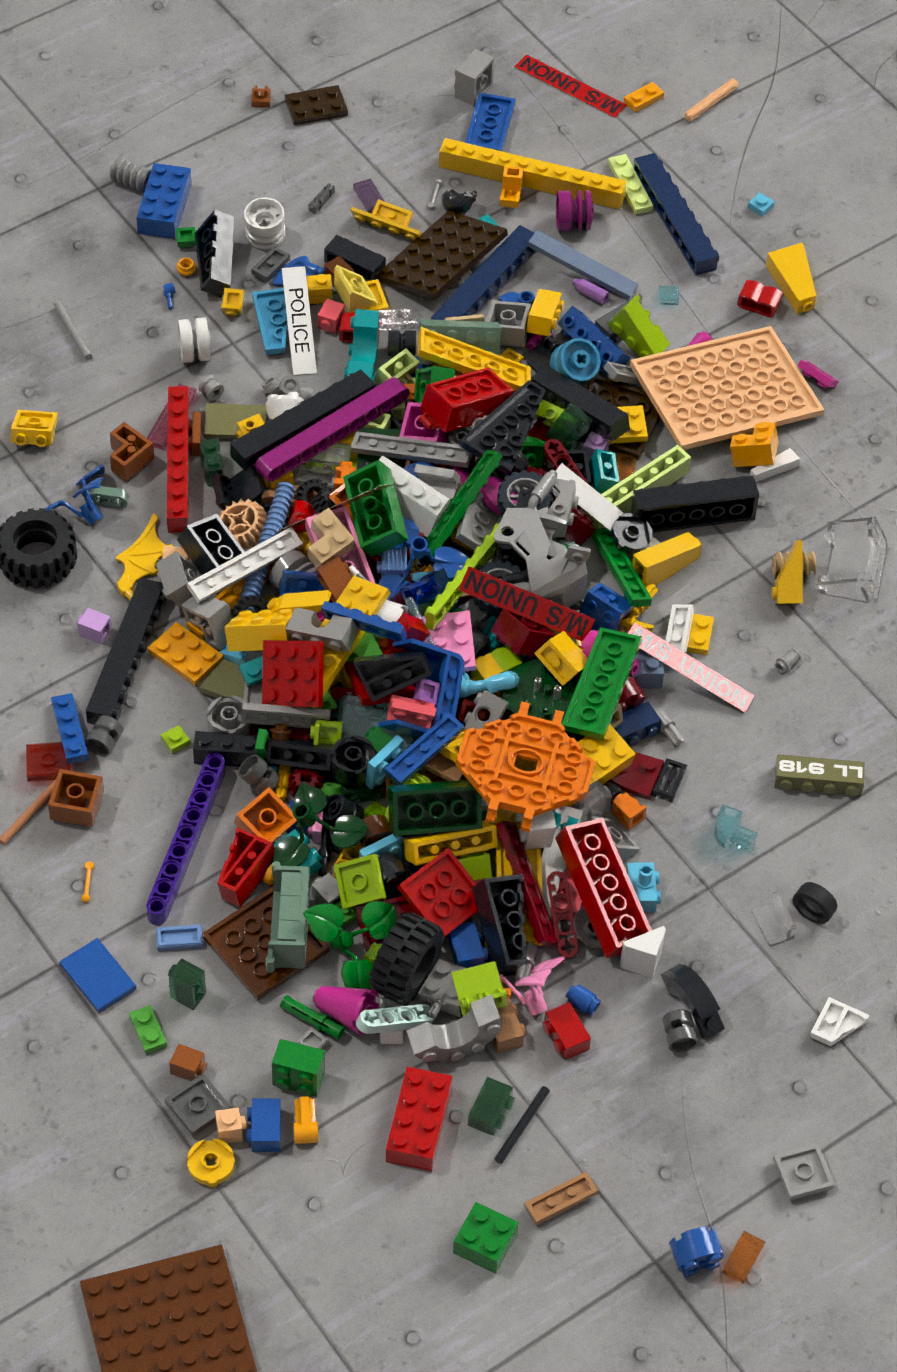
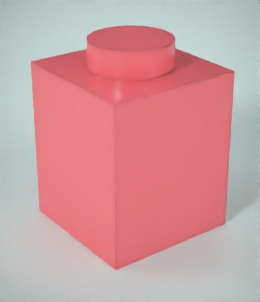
(330, 316)

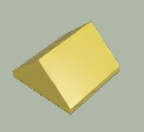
(353, 289)

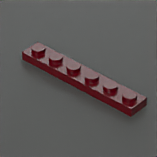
(533, 899)

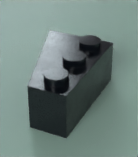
(392, 671)

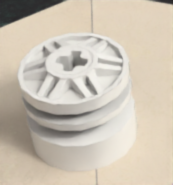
(264, 223)

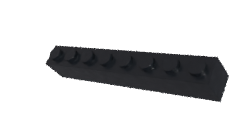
(276, 431)
(126, 651)

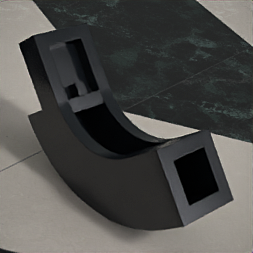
(694, 992)

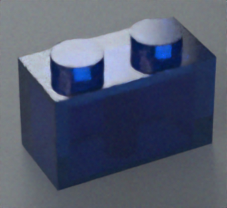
(425, 587)

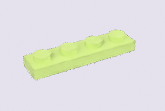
(635, 191)

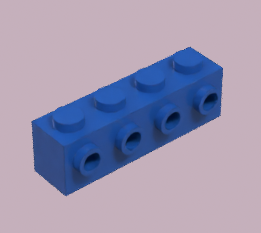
(578, 325)

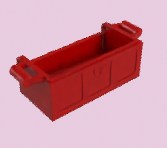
(462, 399)

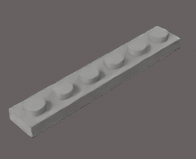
(410, 449)

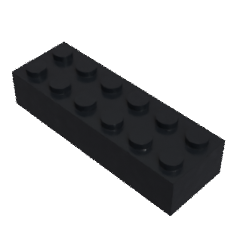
(697, 503)

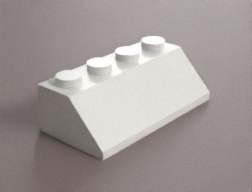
(417, 499)

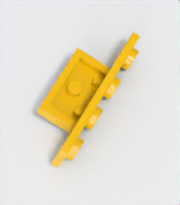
(390, 217)

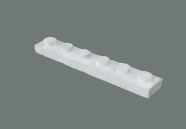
(244, 565)

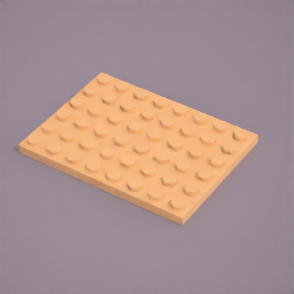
(725, 387)

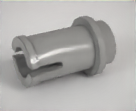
(783, 664)

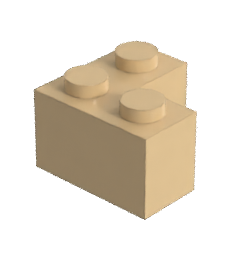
(333, 539)

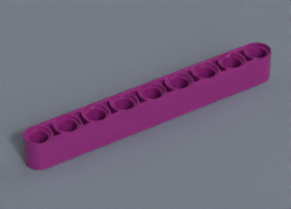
(332, 429)

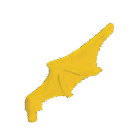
(140, 558)

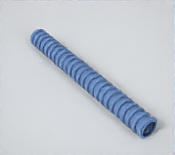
(274, 522)

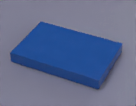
(97, 975)

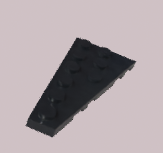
(506, 427)

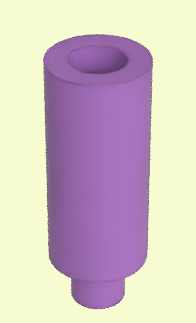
(591, 290)

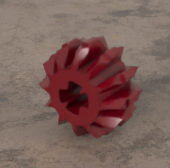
(308, 776)

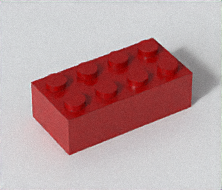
(419, 1118)

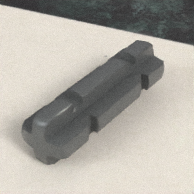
(321, 198)

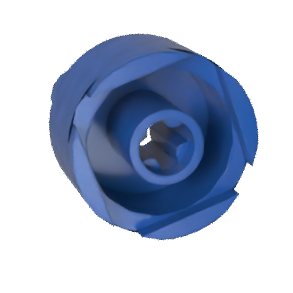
(697, 1250)

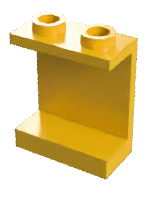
(562, 657)

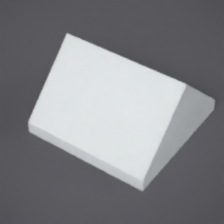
(643, 952)

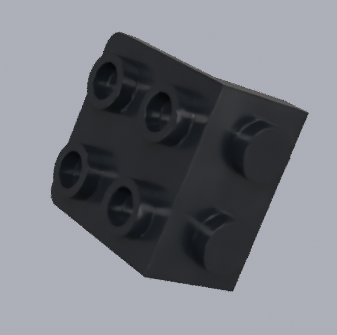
(241, 486)

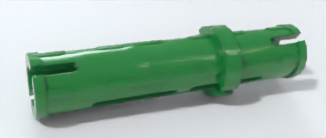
(312, 1017)

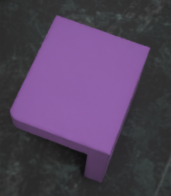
(426, 691)

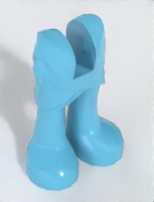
(494, 683)

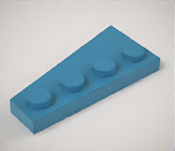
(272, 319)

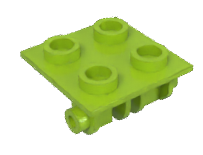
(478, 983)

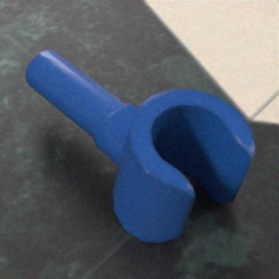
(169, 289)

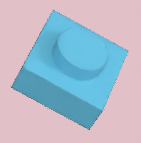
(761, 204)

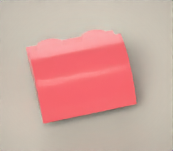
(411, 711)

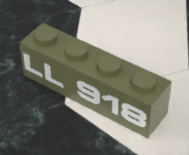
(819, 775)

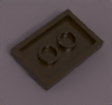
(316, 105)

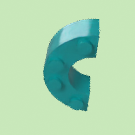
(365, 343)

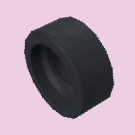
(815, 903)

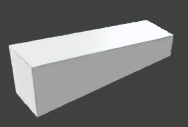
(783, 462)

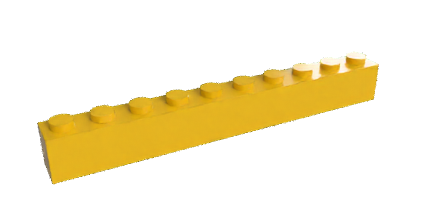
(536, 173)

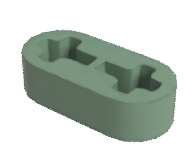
(110, 497)

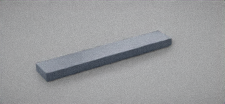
(582, 264)

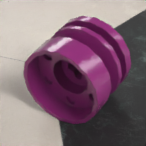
(574, 210)

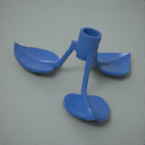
(89, 509)
(444, 557)

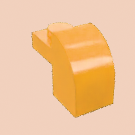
(511, 187)

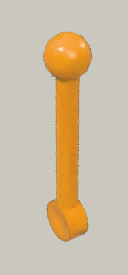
(89, 866)

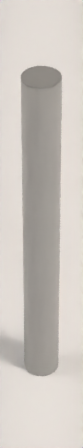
(73, 331)

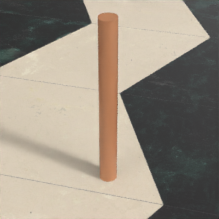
(29, 812)

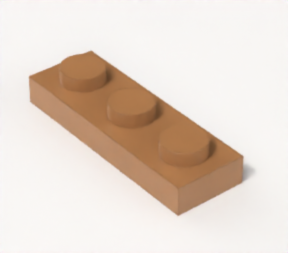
(561, 1198)

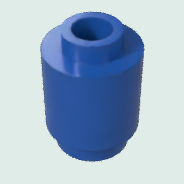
(583, 999)

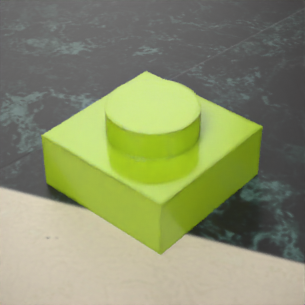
(175, 739)

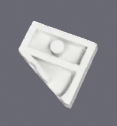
(837, 1022)

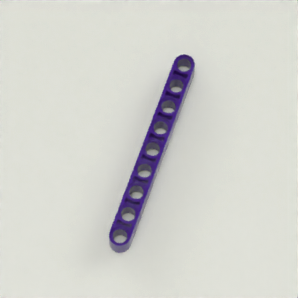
(185, 847)

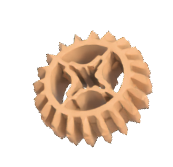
(245, 522)

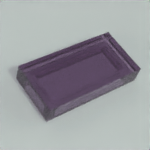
(367, 194)

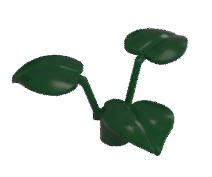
(306, 804)

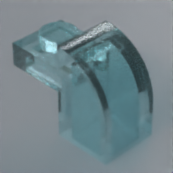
(729, 831)

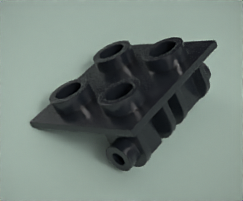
(540, 356)

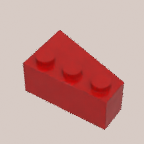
(245, 866)

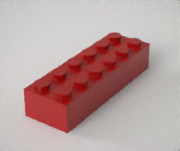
(602, 884)

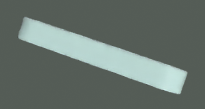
(371, 1020)

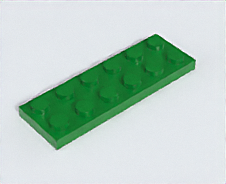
(601, 683)

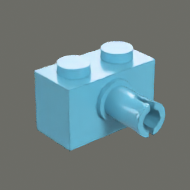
(644, 883)

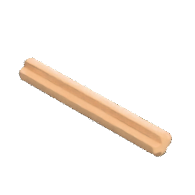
(711, 99)

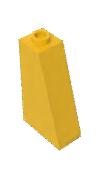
(793, 276)
(666, 558)

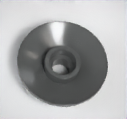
(585, 930)

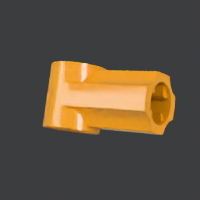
(305, 1125)

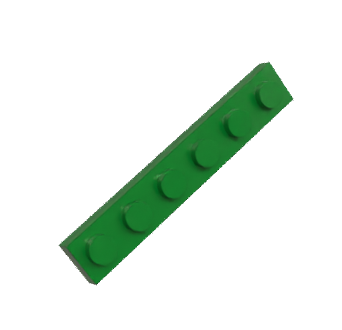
(462, 500)
(621, 569)

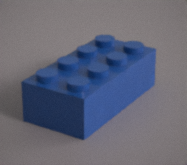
(164, 200)

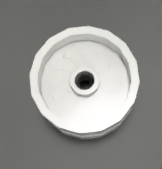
(194, 340)

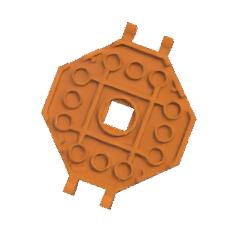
(489, 760)

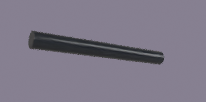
(522, 1124)

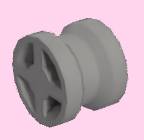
(211, 388)

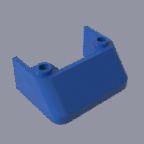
(447, 671)

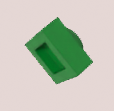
(185, 237)

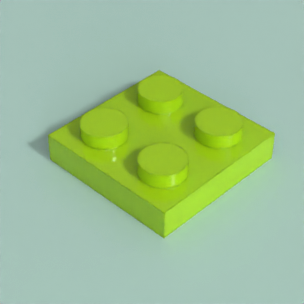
(359, 881)

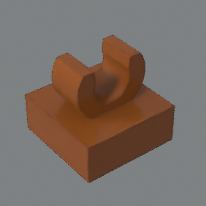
(261, 97)

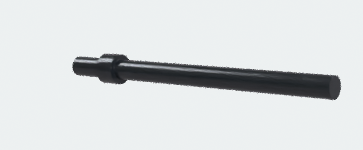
(325, 839)

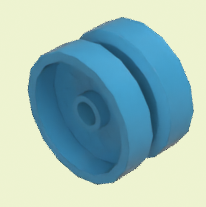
(576, 360)

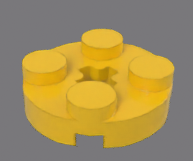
(215, 1174)

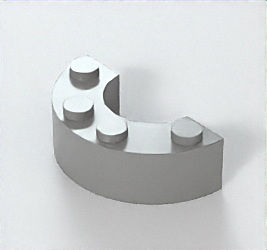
(459, 1037)

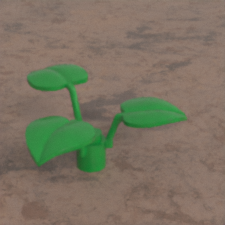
(325, 925)

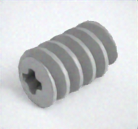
(129, 174)

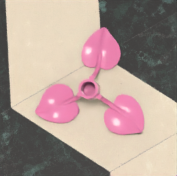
(538, 975)

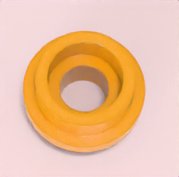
(186, 266)

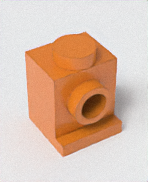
(628, 810)

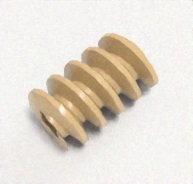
(809, 562)

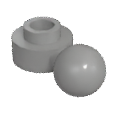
(304, 393)

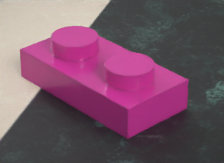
(823, 378)

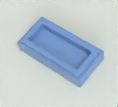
(179, 937)

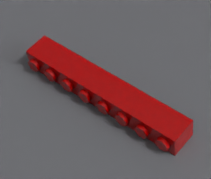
(178, 459)

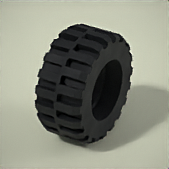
(40, 568)
(406, 958)

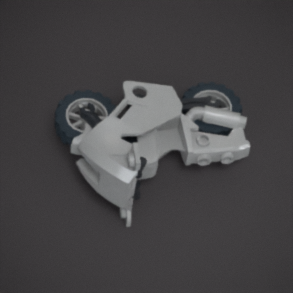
(528, 553)

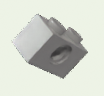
(487, 700)

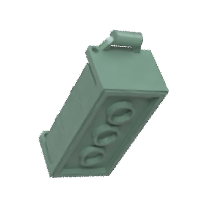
(288, 925)

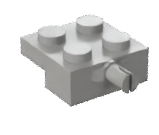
(440, 990)

